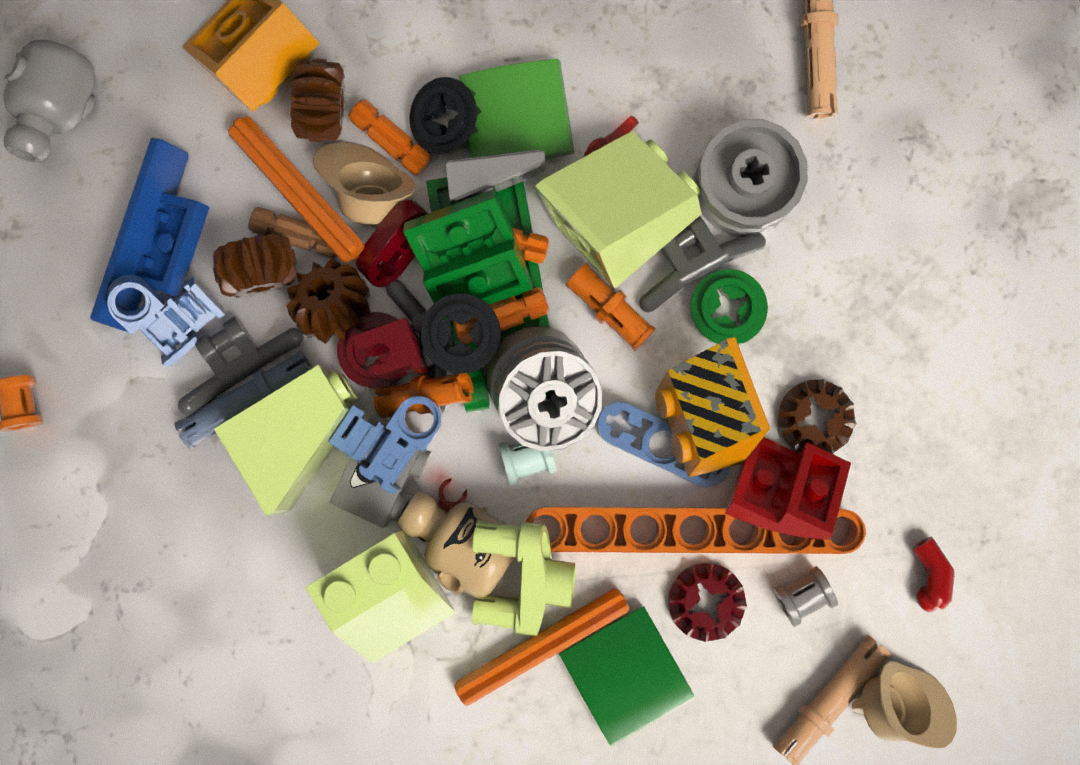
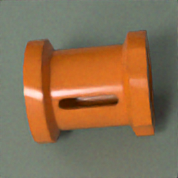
(18, 403)

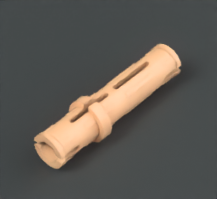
(820, 57)
(831, 701)

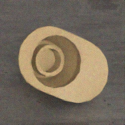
(363, 181)
(908, 707)

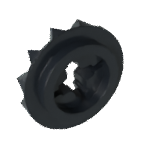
(431, 103)
(436, 334)

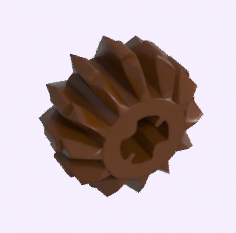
(317, 100)
(254, 265)
(328, 300)

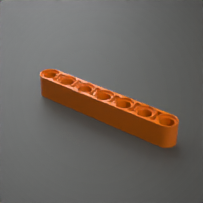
(668, 537)

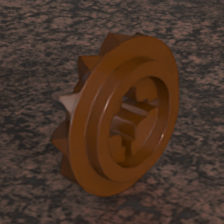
(797, 405)

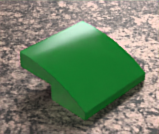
(469, 250)
(627, 676)

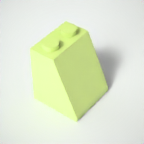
(620, 205)
(287, 436)
(381, 597)

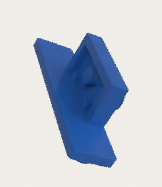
(155, 234)

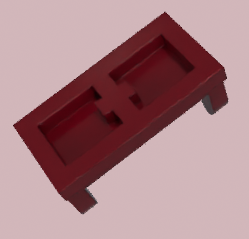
(396, 348)

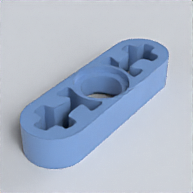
(625, 439)

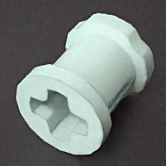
(525, 461)

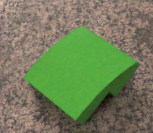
(520, 110)

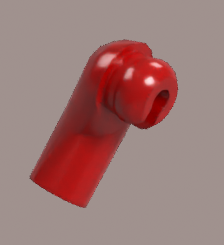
(940, 577)

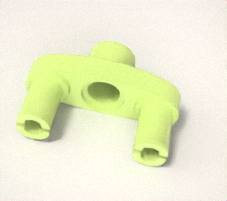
(542, 580)

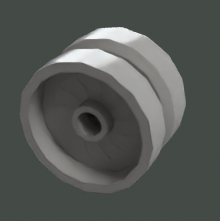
(768, 156)

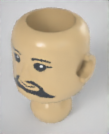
(451, 544)

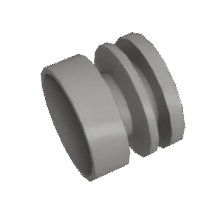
(529, 366)

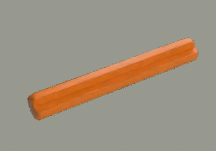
(296, 189)
(541, 647)

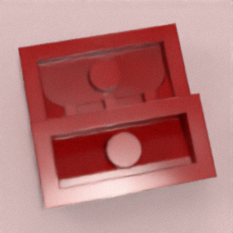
(790, 490)

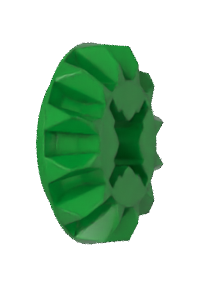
(732, 285)

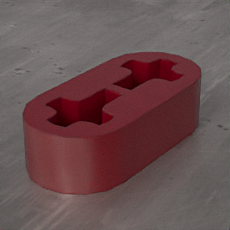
(389, 246)

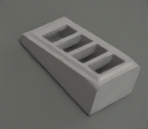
(482, 174)

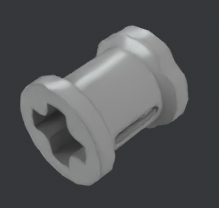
(806, 596)

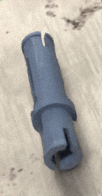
(202, 422)

